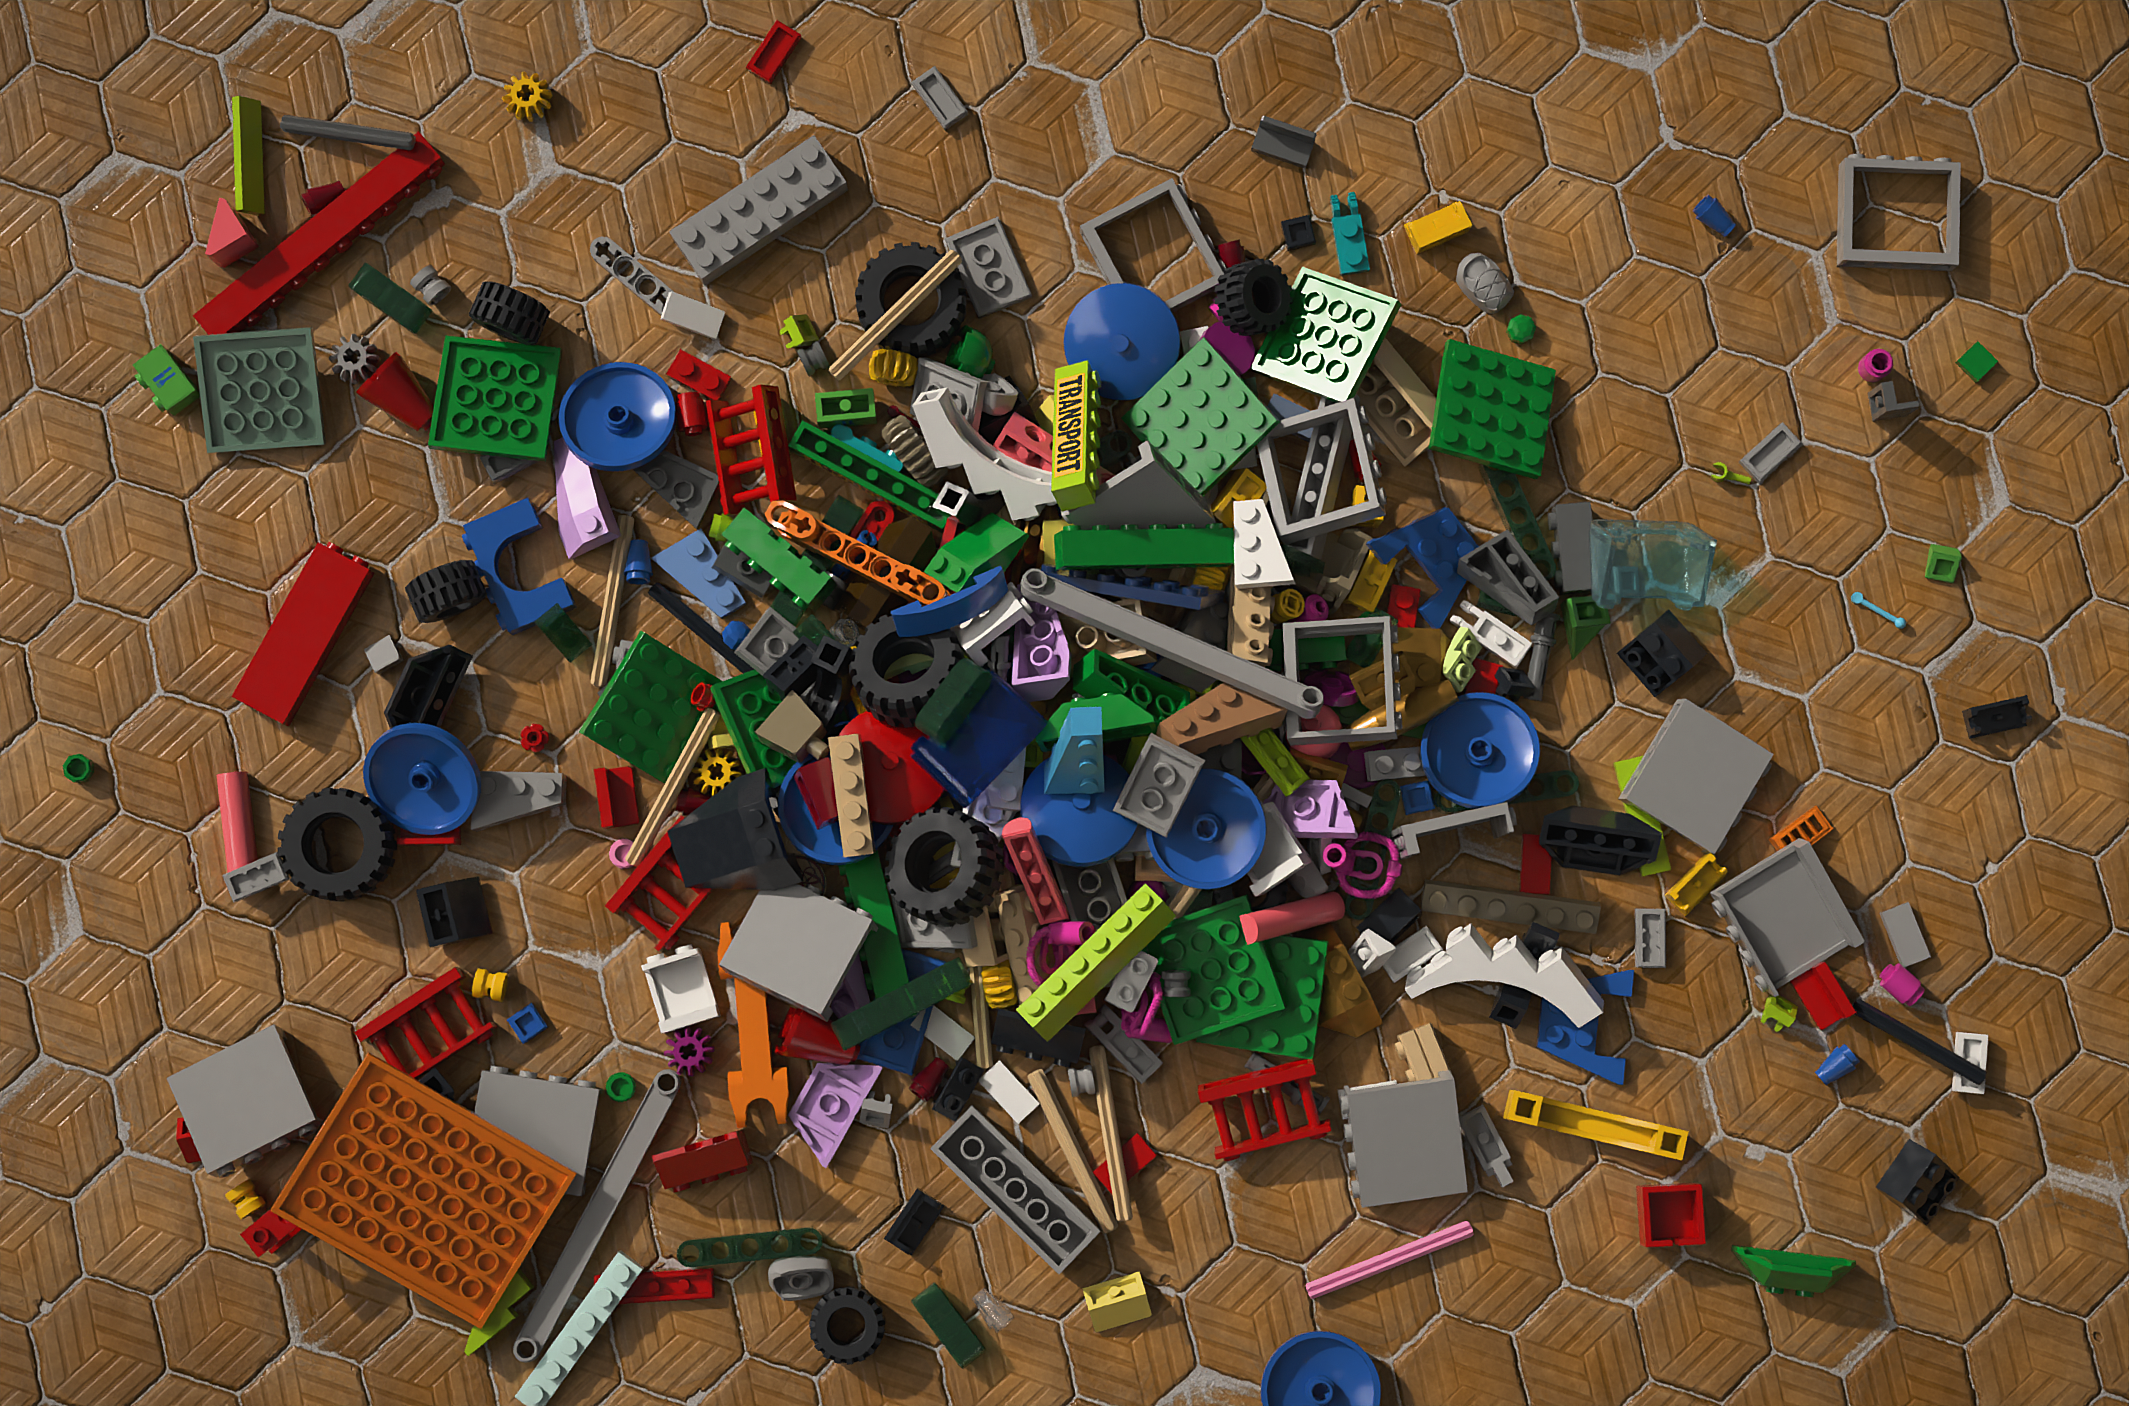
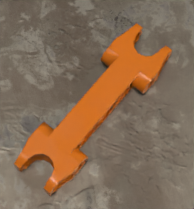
(818, 536)
(757, 1075)

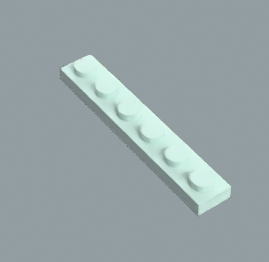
(579, 1331)

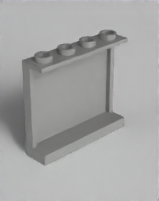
(1144, 496)
(1697, 776)
(1500, 817)
(1785, 915)
(798, 946)
(244, 1102)
(544, 1114)
(1404, 1141)

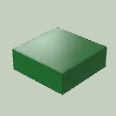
(1976, 361)

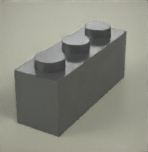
(1571, 546)

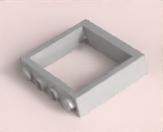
(1190, 219)
(1897, 259)
(1337, 519)
(1344, 627)

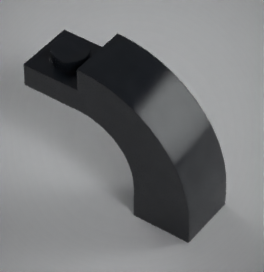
(966, 506)
(832, 680)
(1512, 1001)

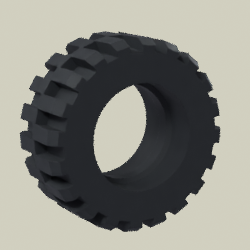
(904, 262)
(879, 650)
(298, 837)
(914, 851)

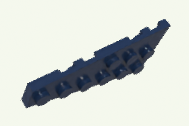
(1139, 588)

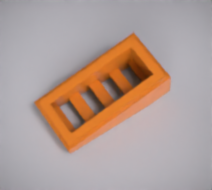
(1777, 839)

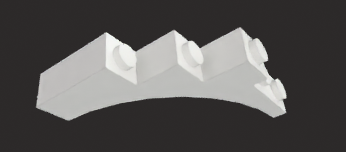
(956, 443)
(1511, 963)

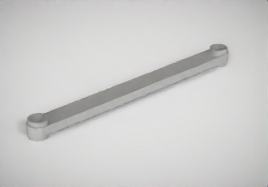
(1171, 643)
(597, 1216)

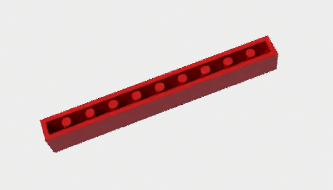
(320, 239)

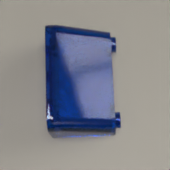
(982, 744)

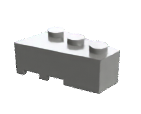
(516, 795)

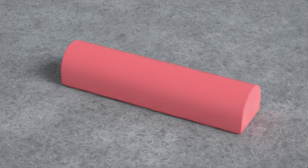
(237, 819)
(1034, 871)
(1292, 917)

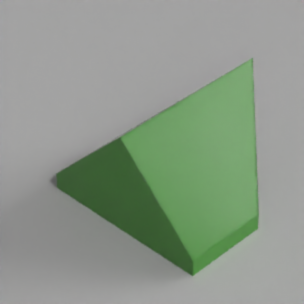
(1582, 621)

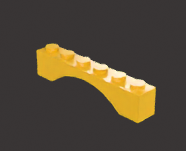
(1595, 1124)

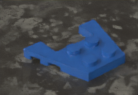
(1437, 545)
(1578, 1045)

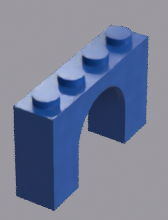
(488, 539)

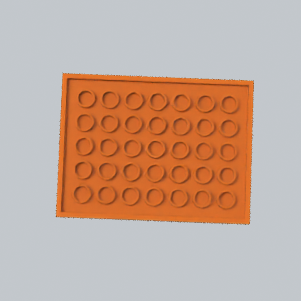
(423, 1190)

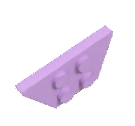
(1315, 810)
(831, 1104)

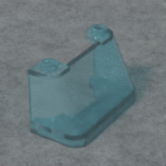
(1649, 561)

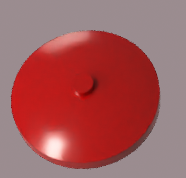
(893, 780)

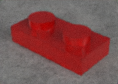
(698, 375)
(1403, 605)

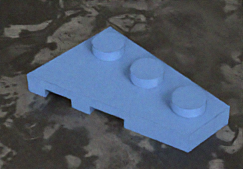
(691, 565)

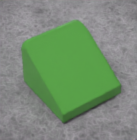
(1942, 563)

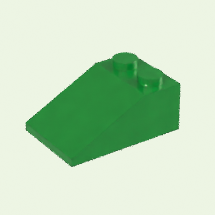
(976, 550)

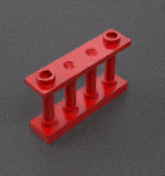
(774, 447)
(642, 879)
(425, 1000)
(1244, 1086)
(269, 1233)

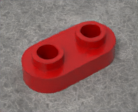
(868, 521)

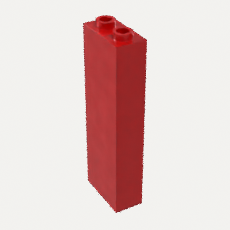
(303, 633)

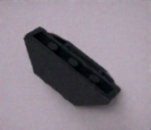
(427, 687)
(1599, 840)

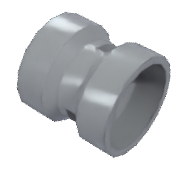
(430, 285)

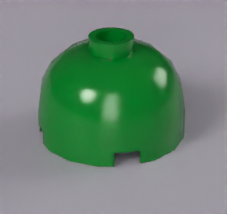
(971, 353)

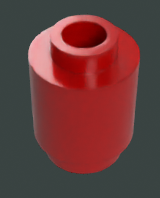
(690, 413)

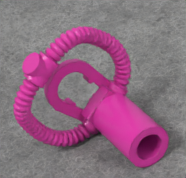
(1342, 861)
(1059, 934)
(1147, 1027)

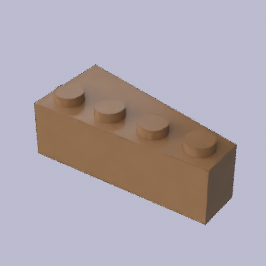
(1219, 719)

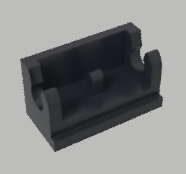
(793, 670)
(1996, 717)
(1392, 917)
(914, 1221)

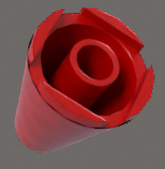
(398, 393)
(812, 1039)

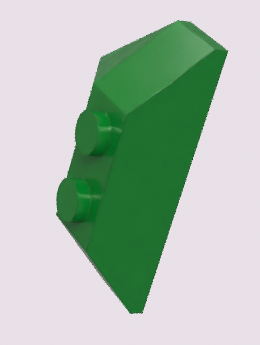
(1120, 720)
(1792, 1270)

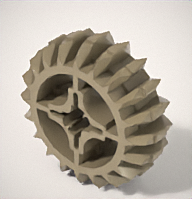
(913, 451)

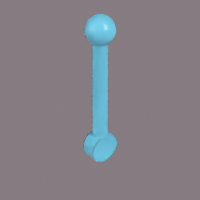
(1858, 598)

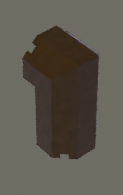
(904, 541)

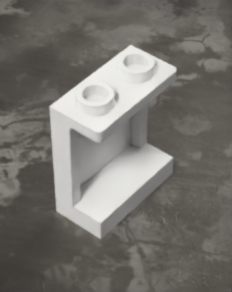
(991, 623)
(1280, 856)
(1131, 982)
(680, 988)

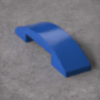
(953, 609)

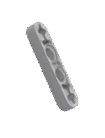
(638, 275)

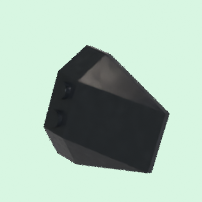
(735, 840)

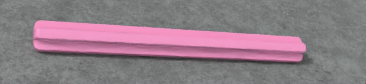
(1389, 1259)

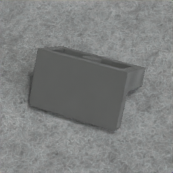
(1283, 142)
(1884, 403)

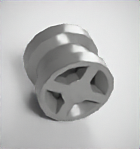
(1081, 1081)

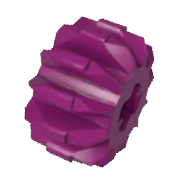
(692, 1060)

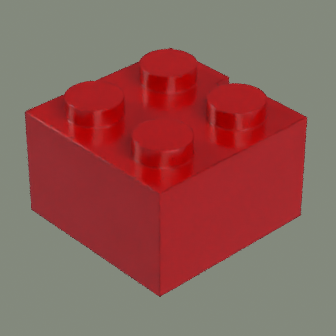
(1672, 1213)

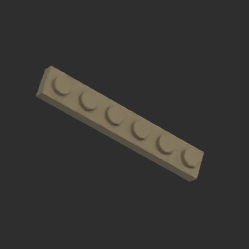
(1510, 906)

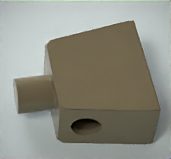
(794, 730)

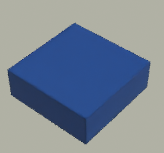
(1417, 797)
(527, 1023)

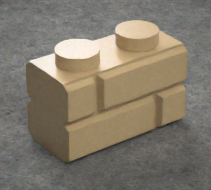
(1422, 1053)

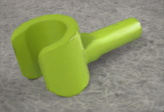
(1729, 475)

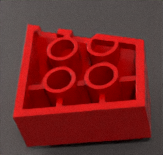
(703, 1160)

